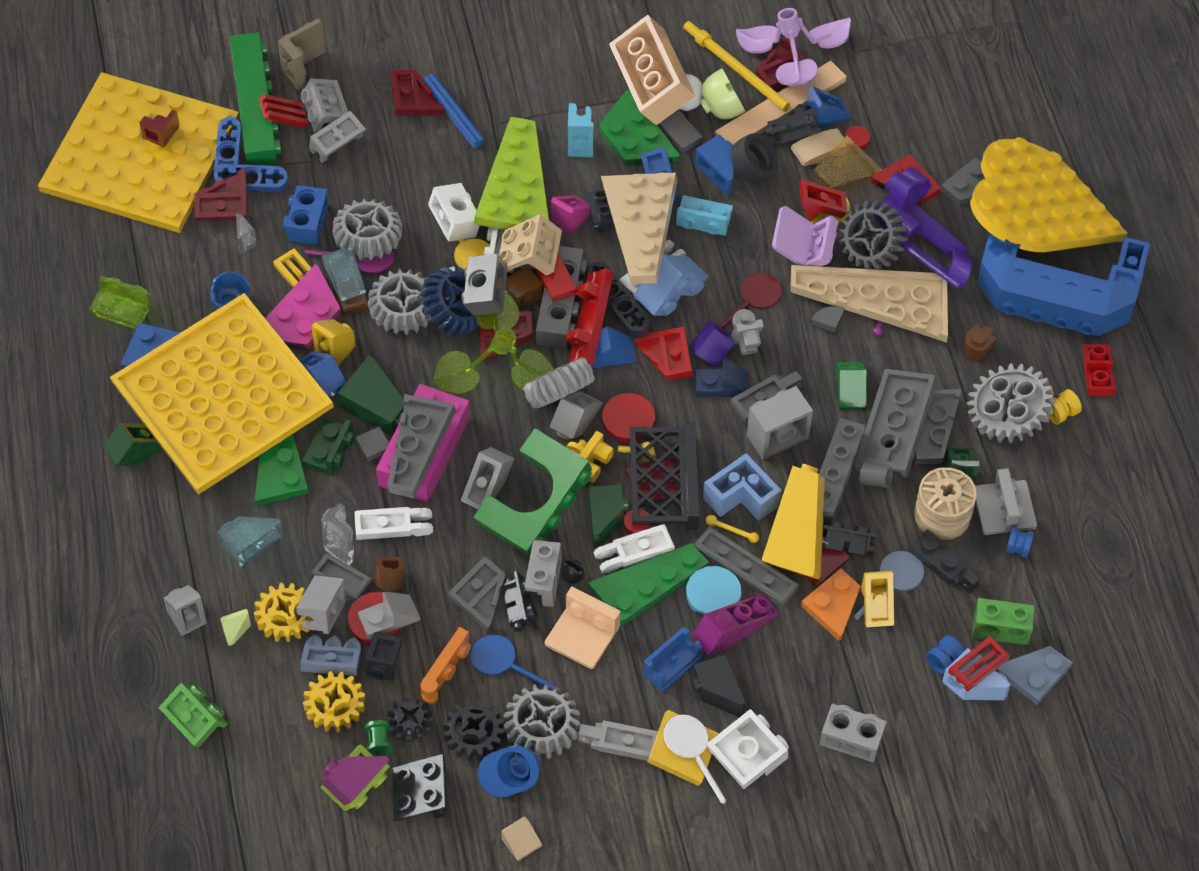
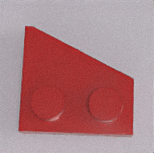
(667, 353)

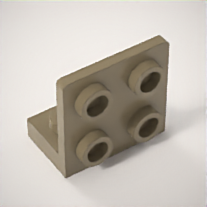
(300, 48)

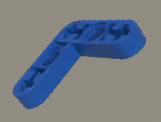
(233, 164)

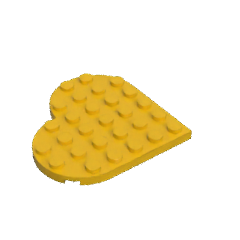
(1039, 200)

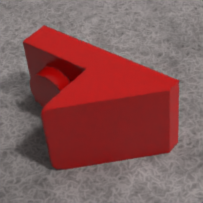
(822, 199)

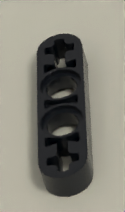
(624, 297)

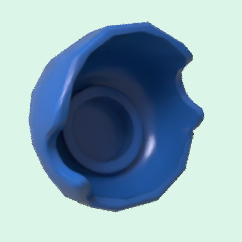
(228, 287)

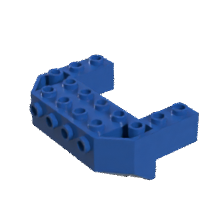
(1062, 295)

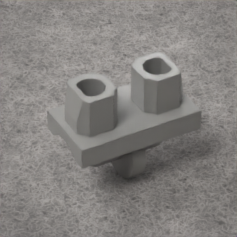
(746, 331)

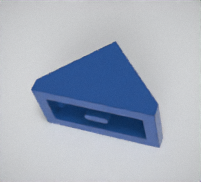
(828, 107)
(614, 349)

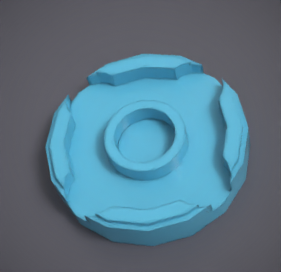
(712, 589)

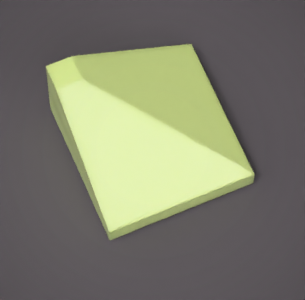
(235, 625)

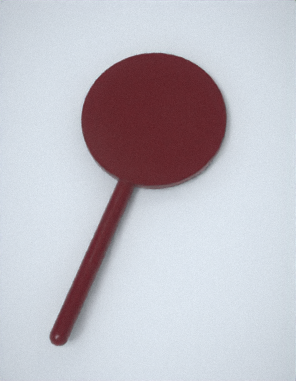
(758, 292)

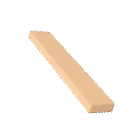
(756, 119)

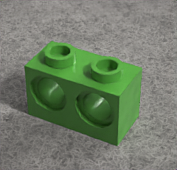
(1003, 621)

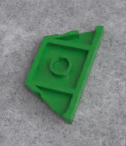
(632, 133)

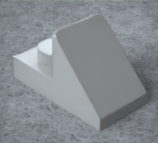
(388, 616)

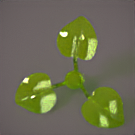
(457, 374)

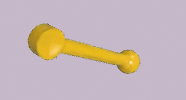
(712, 521)

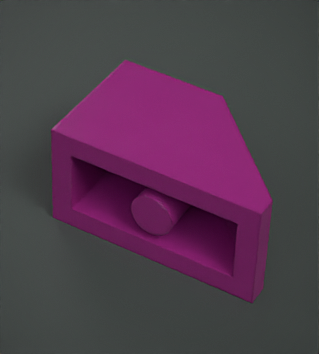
(351, 775)

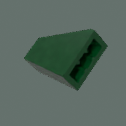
(372, 397)

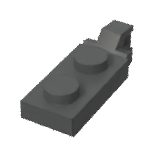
(763, 391)

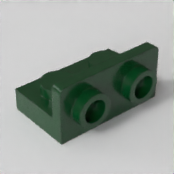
(328, 446)

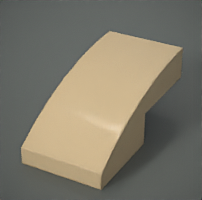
(816, 147)

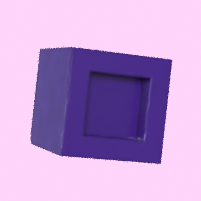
(712, 343)

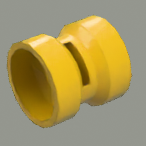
(1065, 405)

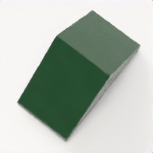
(963, 460)

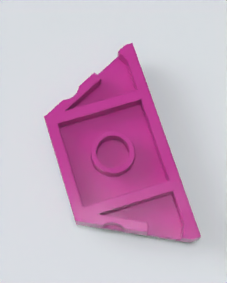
(301, 307)

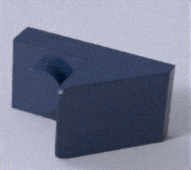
(722, 382)

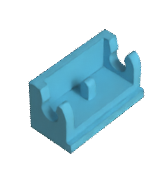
(580, 133)

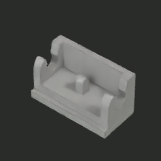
(336, 135)
(322, 602)

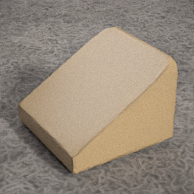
(520, 838)

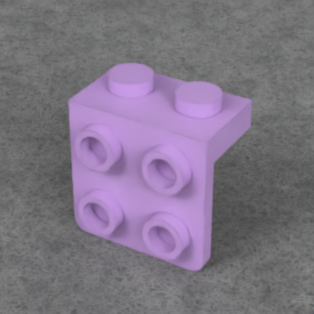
(803, 241)

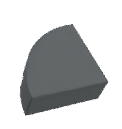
(828, 318)

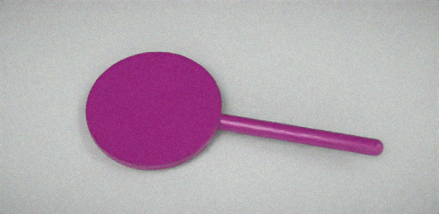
(373, 267)

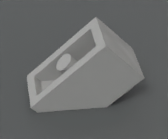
(575, 414)
(487, 476)
(185, 609)

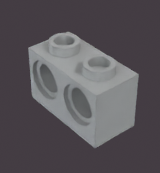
(850, 738)

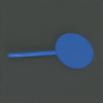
(496, 655)

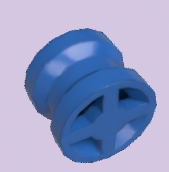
(1019, 542)

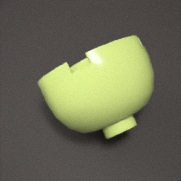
(720, 97)

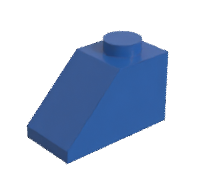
(715, 162)
(324, 371)

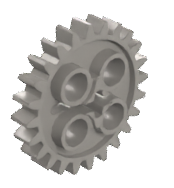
(1032, 406)

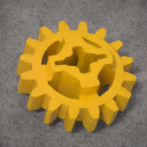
(277, 620)
(342, 709)

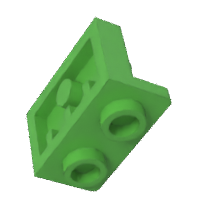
(193, 713)

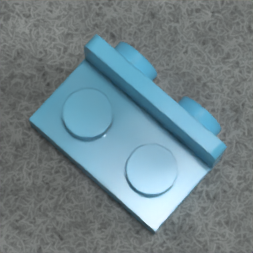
(704, 215)

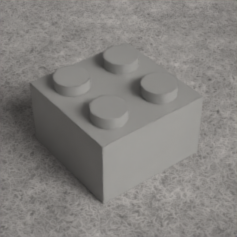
(779, 422)

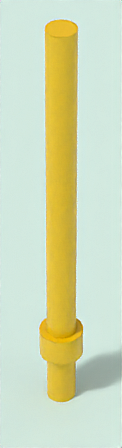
(704, 39)

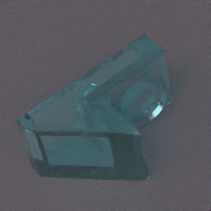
(344, 273)

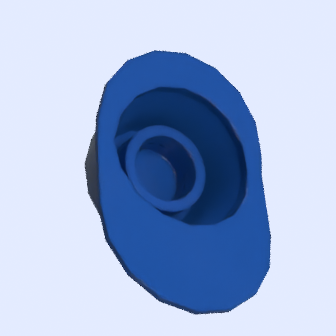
(509, 771)

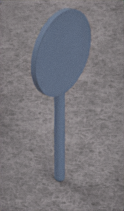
(906, 571)

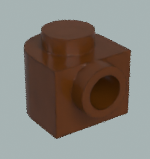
(979, 343)
(389, 579)

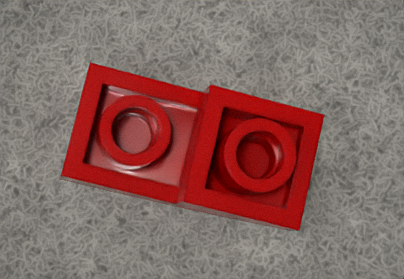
(1098, 370)

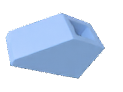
(991, 688)

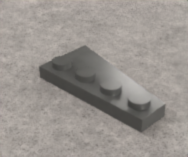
(419, 438)

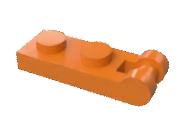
(445, 665)

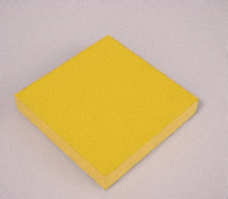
(682, 767)

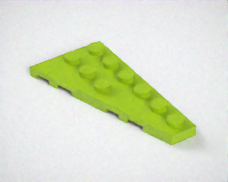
(516, 180)

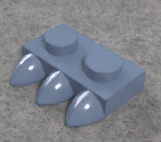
(331, 656)

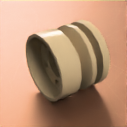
(945, 503)

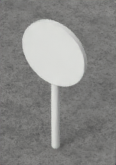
(688, 739)

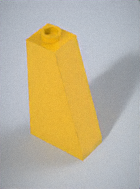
(798, 526)

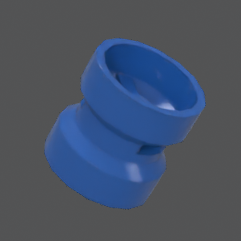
(945, 654)

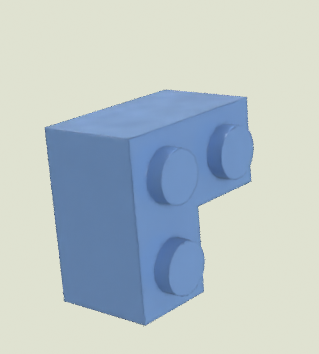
(676, 278)
(745, 484)

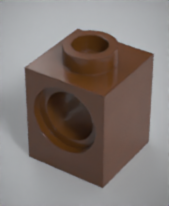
(524, 287)

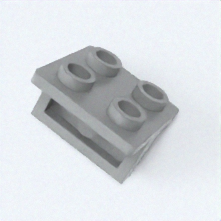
(1004, 505)

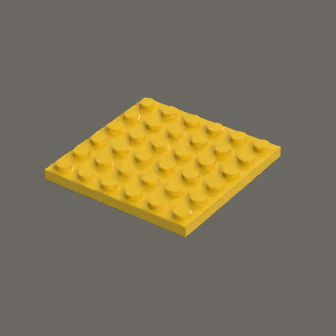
(118, 171)
(221, 393)

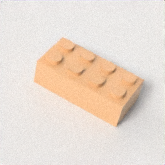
(652, 70)

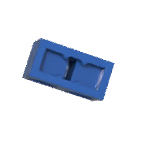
(306, 215)

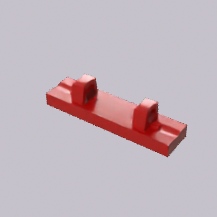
(591, 316)

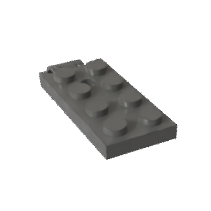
(896, 418)

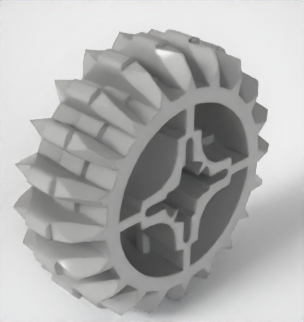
(373, 229)
(387, 306)
(559, 383)
(558, 708)

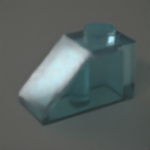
(248, 537)

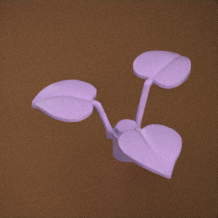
(761, 40)

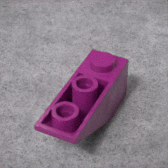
(732, 623)

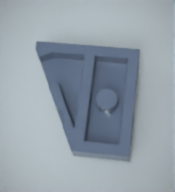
(1036, 672)

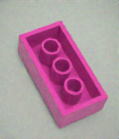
(444, 451)

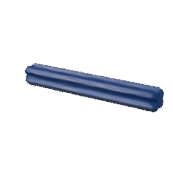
(454, 111)

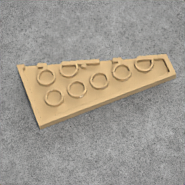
(641, 218)
(895, 297)

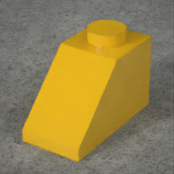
(333, 339)

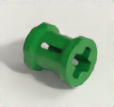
(378, 738)

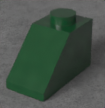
(131, 444)
(605, 511)

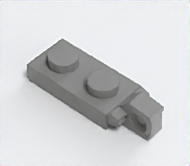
(618, 739)

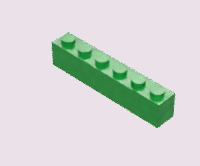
(251, 85)

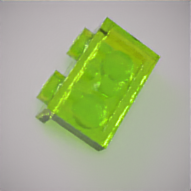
(121, 302)

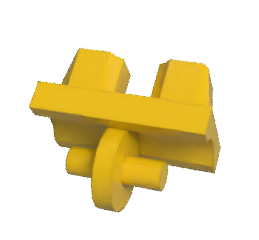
(593, 450)

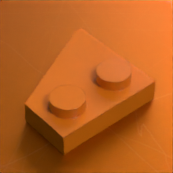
(833, 602)

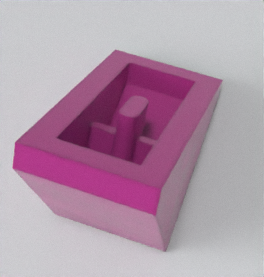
(569, 212)

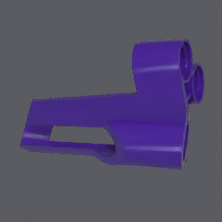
(904, 193)

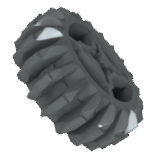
(867, 215)

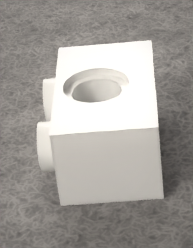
(454, 212)

